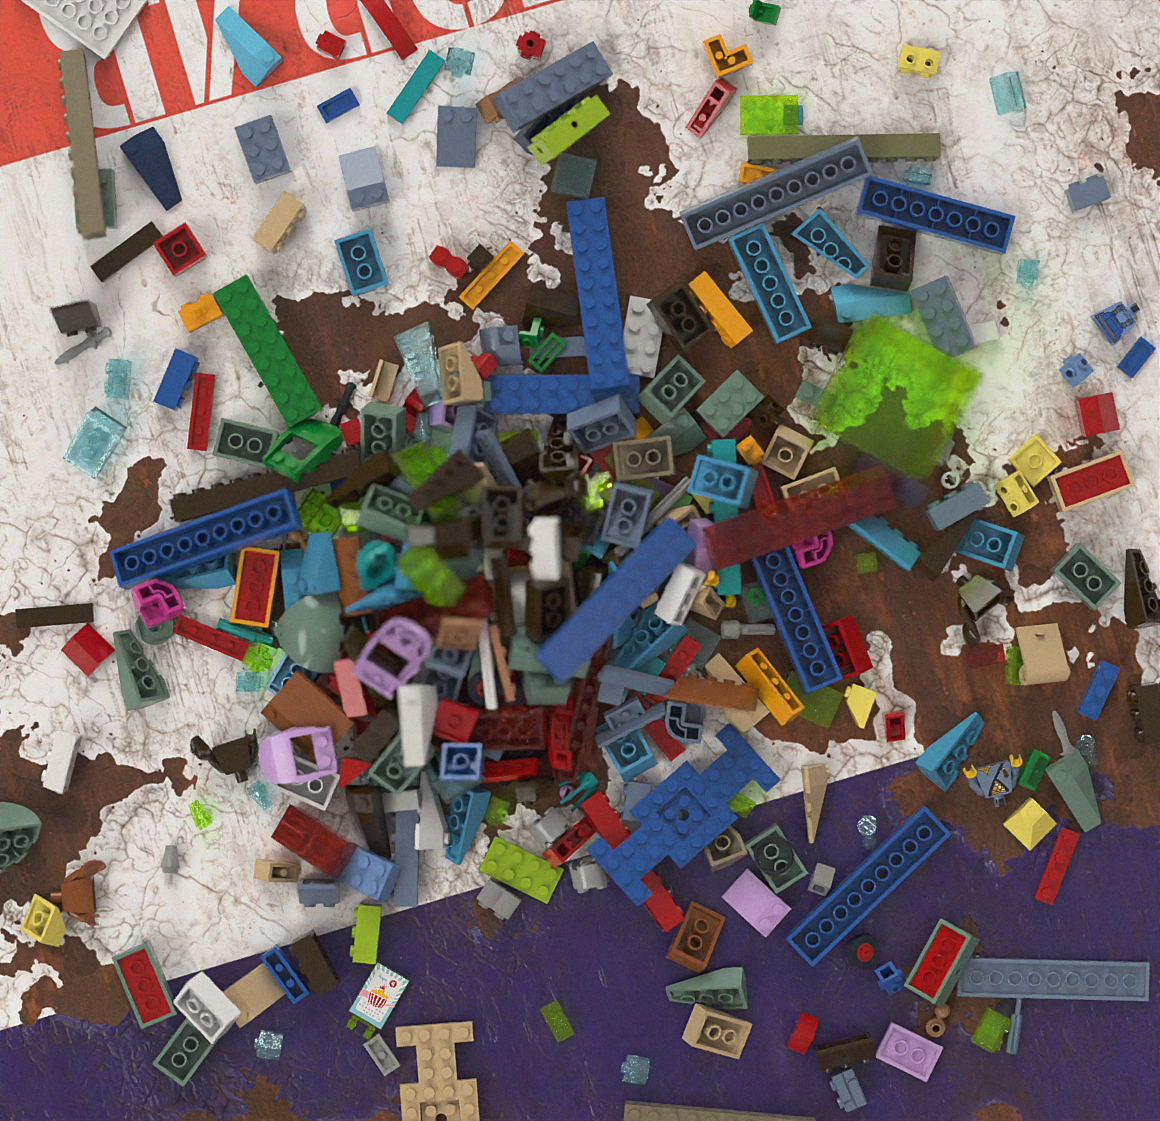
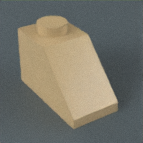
(276, 871)

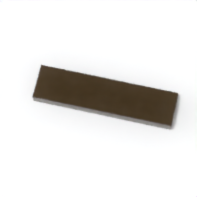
(126, 252)
(503, 596)
(54, 615)

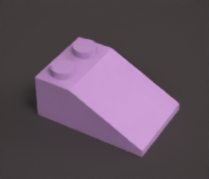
(756, 902)

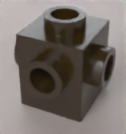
(767, 412)

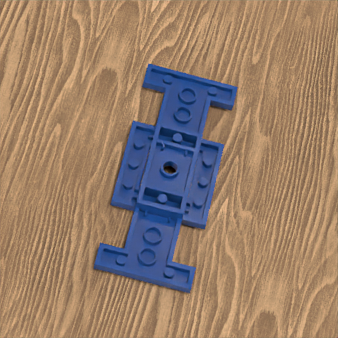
(703, 799)

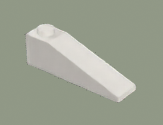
(416, 713)
(432, 829)

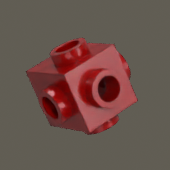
(531, 52)

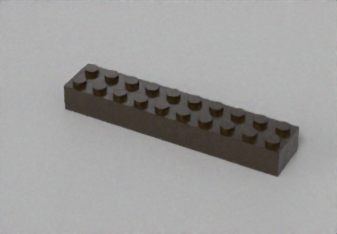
(239, 491)

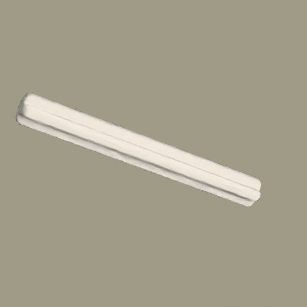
(487, 667)

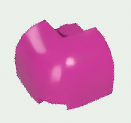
(812, 550)
(156, 602)

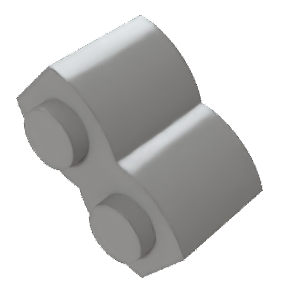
(498, 899)

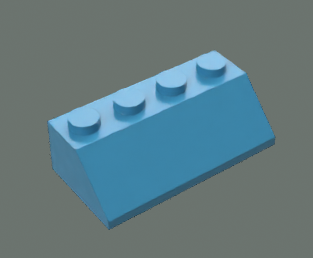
(887, 541)

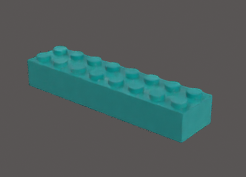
(729, 577)

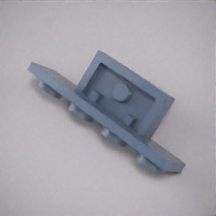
(626, 719)

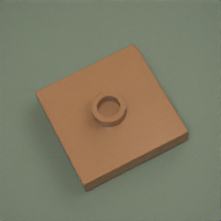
(458, 633)

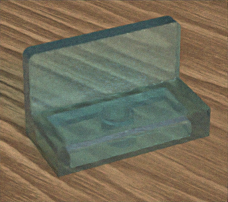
(1007, 92)

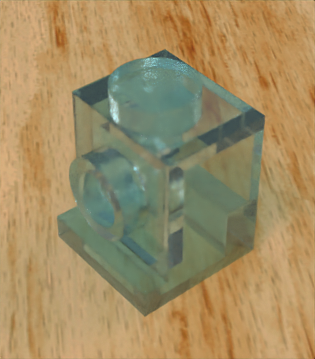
(1026, 272)
(249, 682)

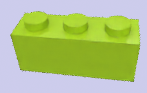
(366, 933)

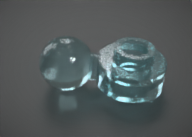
(1091, 758)
(869, 841)

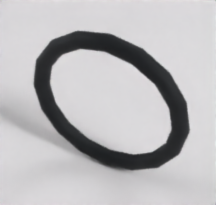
(773, 872)

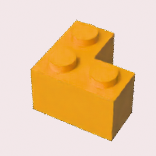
(724, 61)

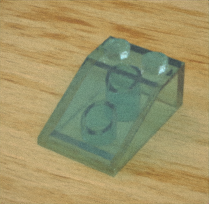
(94, 442)

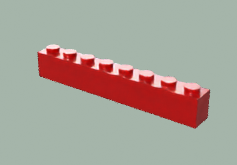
(609, 827)

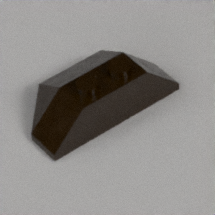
(446, 538)

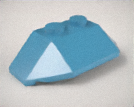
(290, 567)

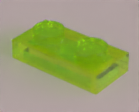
(557, 1021)

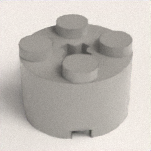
(550, 827)
(588, 874)

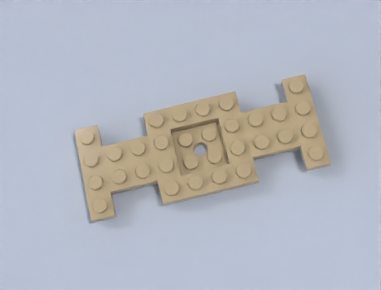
(437, 1074)

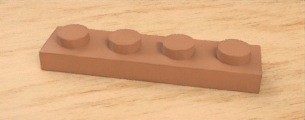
(504, 672)

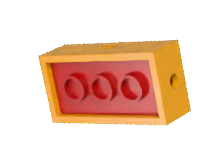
(255, 586)

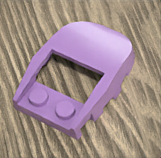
(405, 639)
(278, 760)

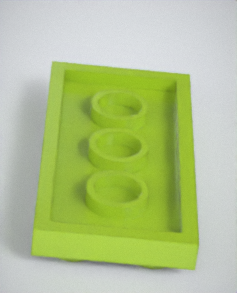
(521, 869)

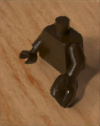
(547, 498)
(975, 600)
(230, 756)

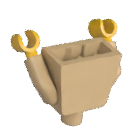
(708, 602)

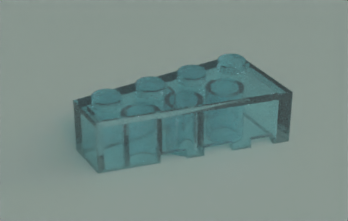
(419, 356)

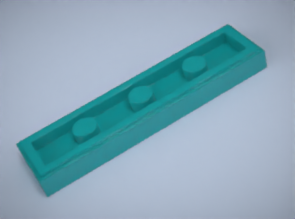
(415, 87)

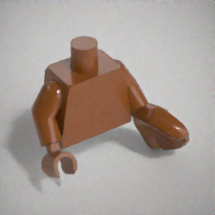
(78, 893)

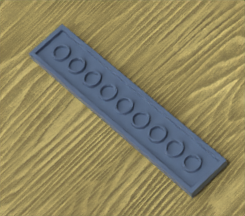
(1054, 979)

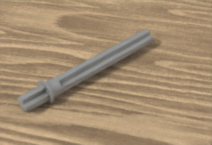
(659, 510)

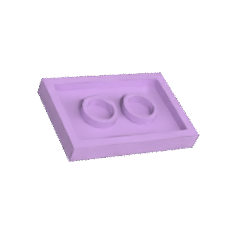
(908, 1051)

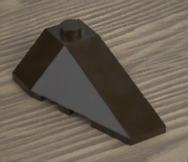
(553, 307)
(559, 452)
(377, 469)
(532, 788)
(368, 811)

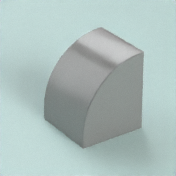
(821, 879)

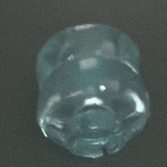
(917, 177)

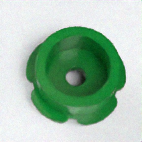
(756, 601)

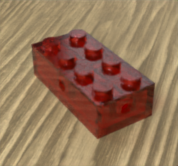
(314, 841)

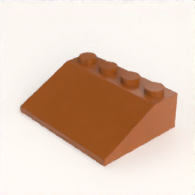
(714, 693)
(304, 705)

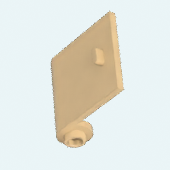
(1042, 655)

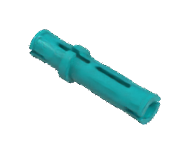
(254, 635)

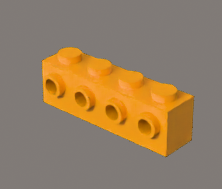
(719, 310)
(772, 687)

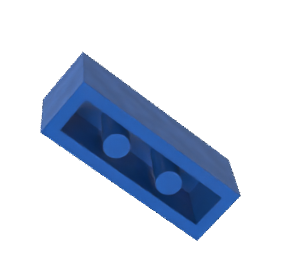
(176, 380)
(1097, 690)
(285, 974)

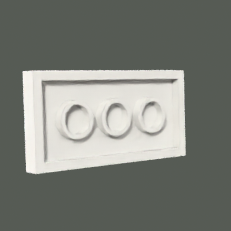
(641, 338)

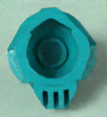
(376, 564)

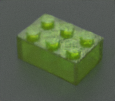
(430, 576)

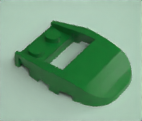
(316, 432)

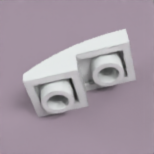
(985, 331)

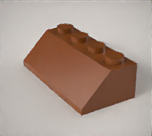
(346, 554)

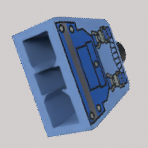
(1116, 321)

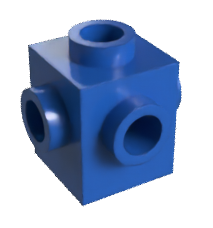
(890, 978)

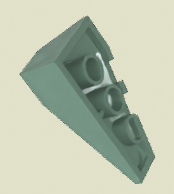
(719, 987)

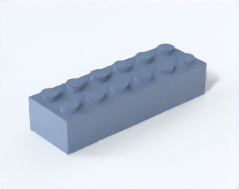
(553, 86)

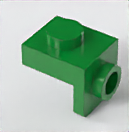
(764, 12)
(532, 338)

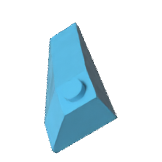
(249, 49)
(856, 302)

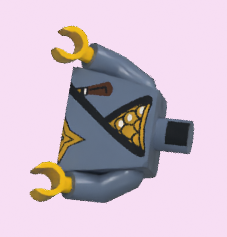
(994, 779)

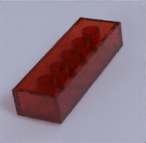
(473, 603)

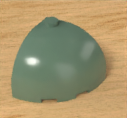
(312, 632)
(17, 832)

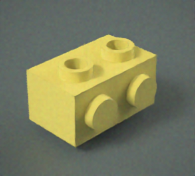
(918, 58)
(1016, 493)

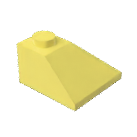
(859, 703)
(1029, 823)
(44, 922)

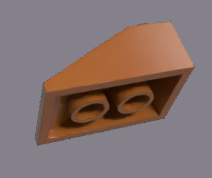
(695, 937)

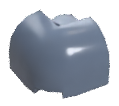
(502, 344)
(684, 721)

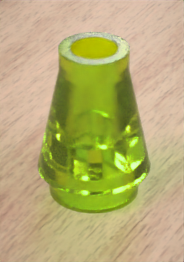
(200, 816)

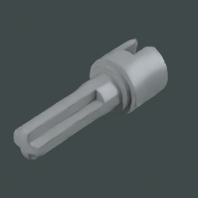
(733, 629)

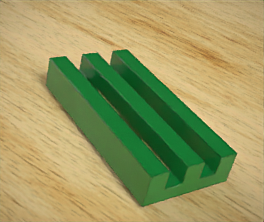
(557, 340)

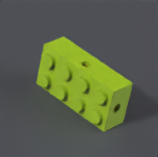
(567, 129)

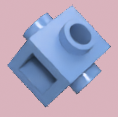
(1075, 369)

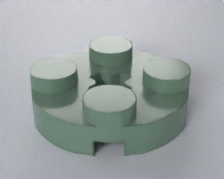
(150, 635)

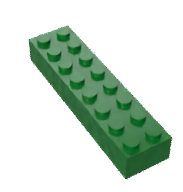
(268, 351)

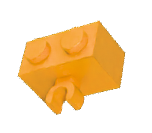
(200, 313)

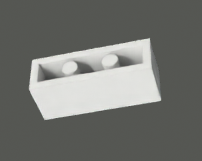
(546, 548)
(679, 593)

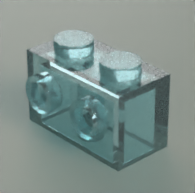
(118, 378)

